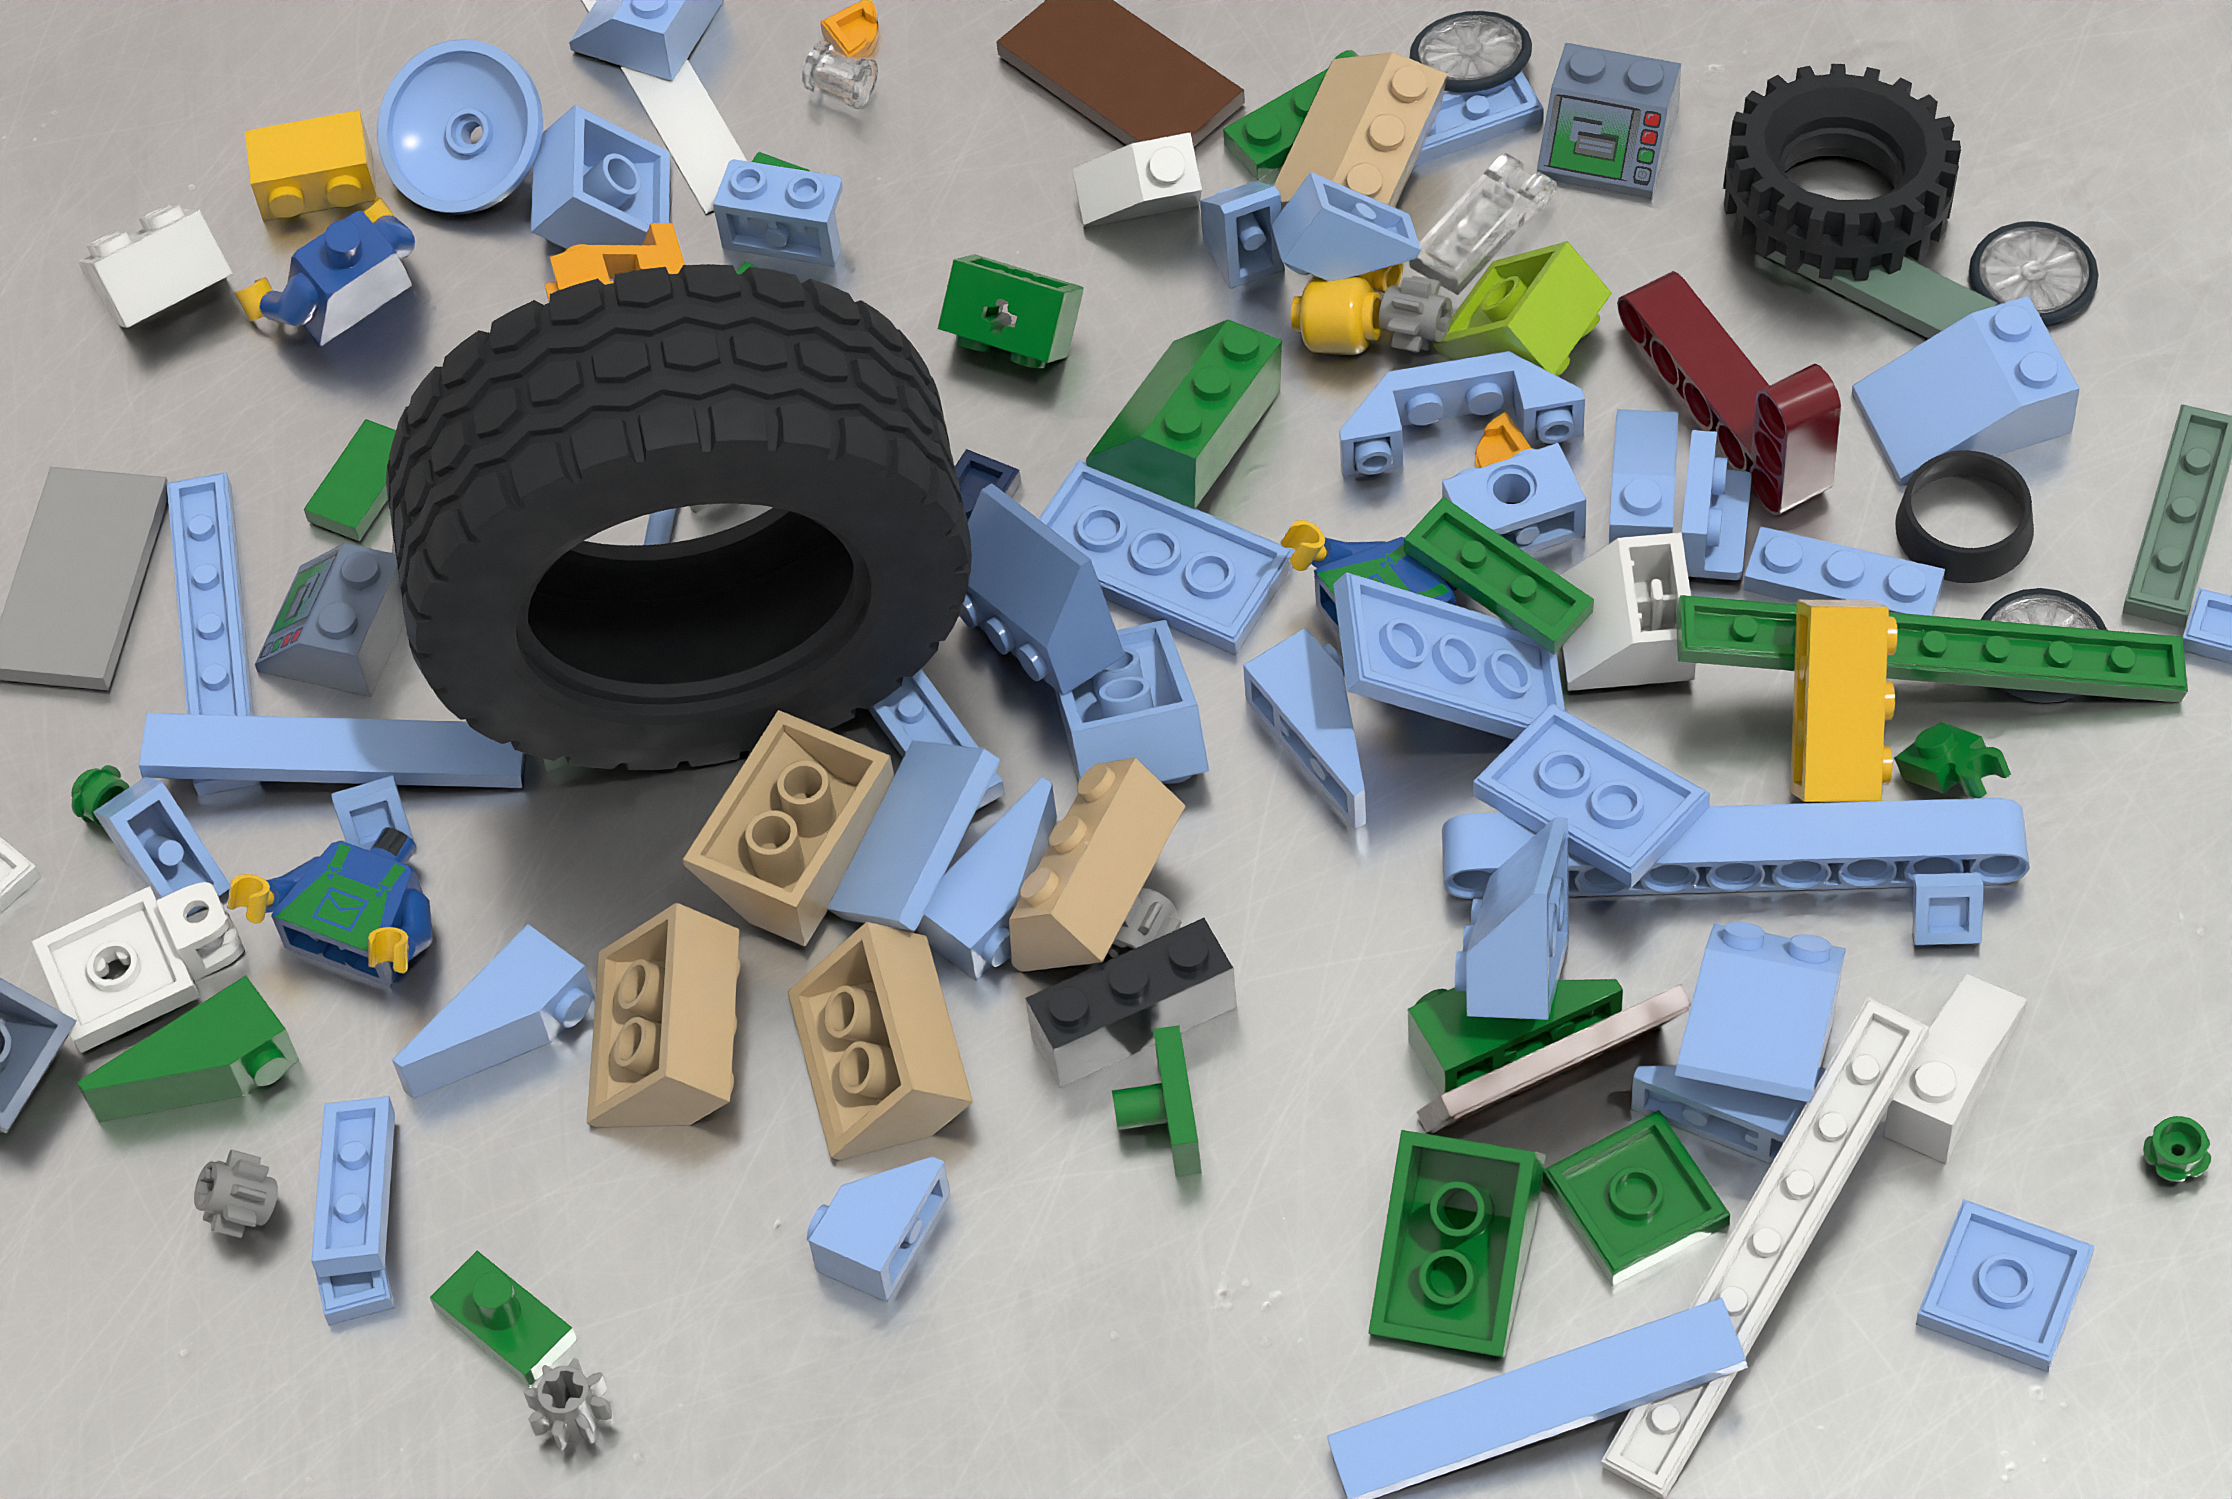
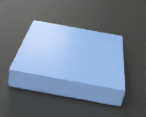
(2005, 1285)

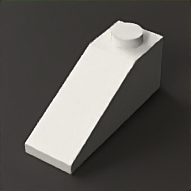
(1953, 1067)

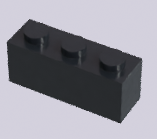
(1118, 1003)

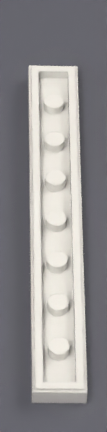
(1777, 1230)

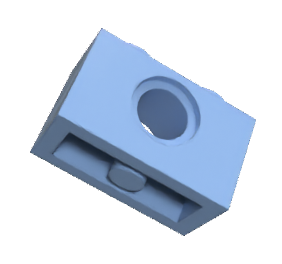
(1546, 494)

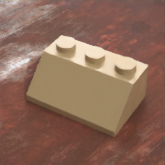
(1366, 126)
(790, 825)
(1093, 867)
(664, 1022)
(879, 1042)

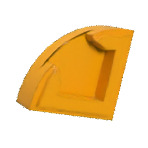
(853, 29)
(1499, 442)

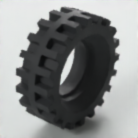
(1853, 120)

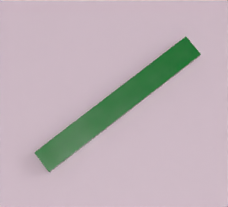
(1951, 650)

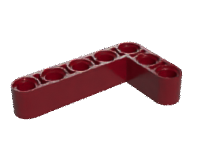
(1773, 431)

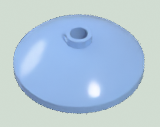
(430, 120)

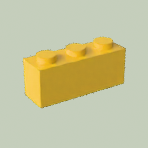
(1842, 700)

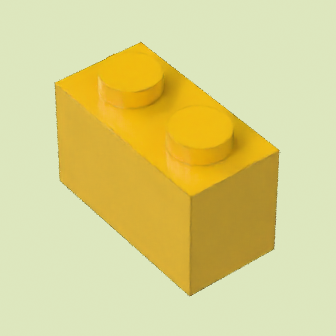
(310, 165)

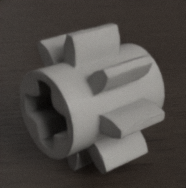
(1415, 313)
(1147, 920)
(235, 1193)
(568, 1404)

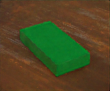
(355, 484)

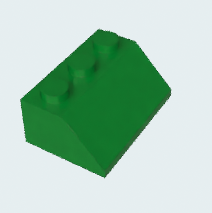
(1192, 412)

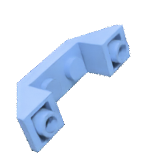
(1544, 406)

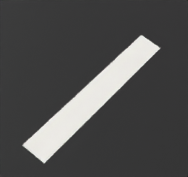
(687, 126)

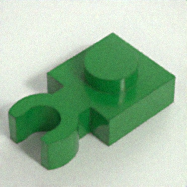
(1951, 756)

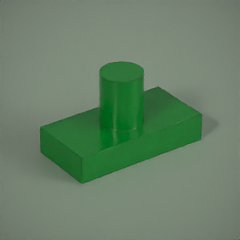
(1165, 1102)
(503, 1318)

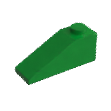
(1466, 1047)
(199, 1058)

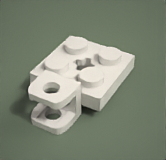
(157, 944)

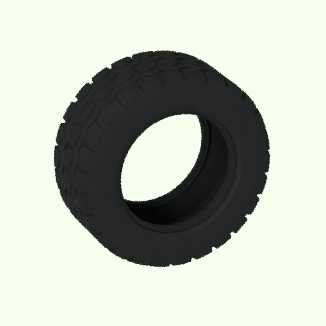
(653, 405)

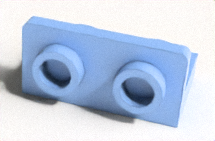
(779, 212)
(1714, 512)

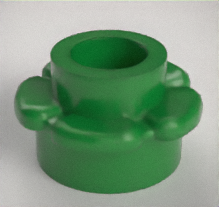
(95, 789)
(2179, 1133)

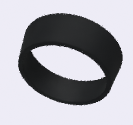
(1962, 563)

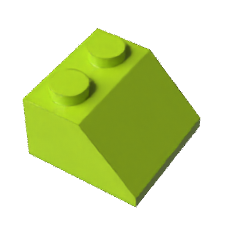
(1529, 306)

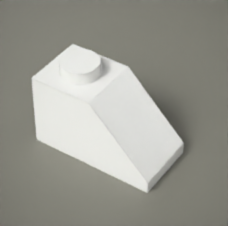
(1138, 181)

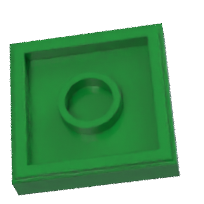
(1636, 1197)

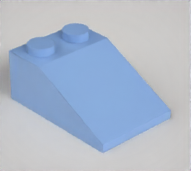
(1973, 387)
(1137, 710)
(1761, 1011)

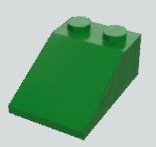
(1456, 1242)

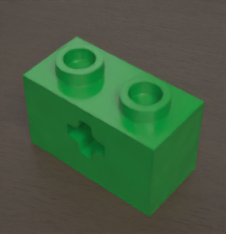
(1043, 308)

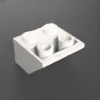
(154, 265)
(1633, 615)

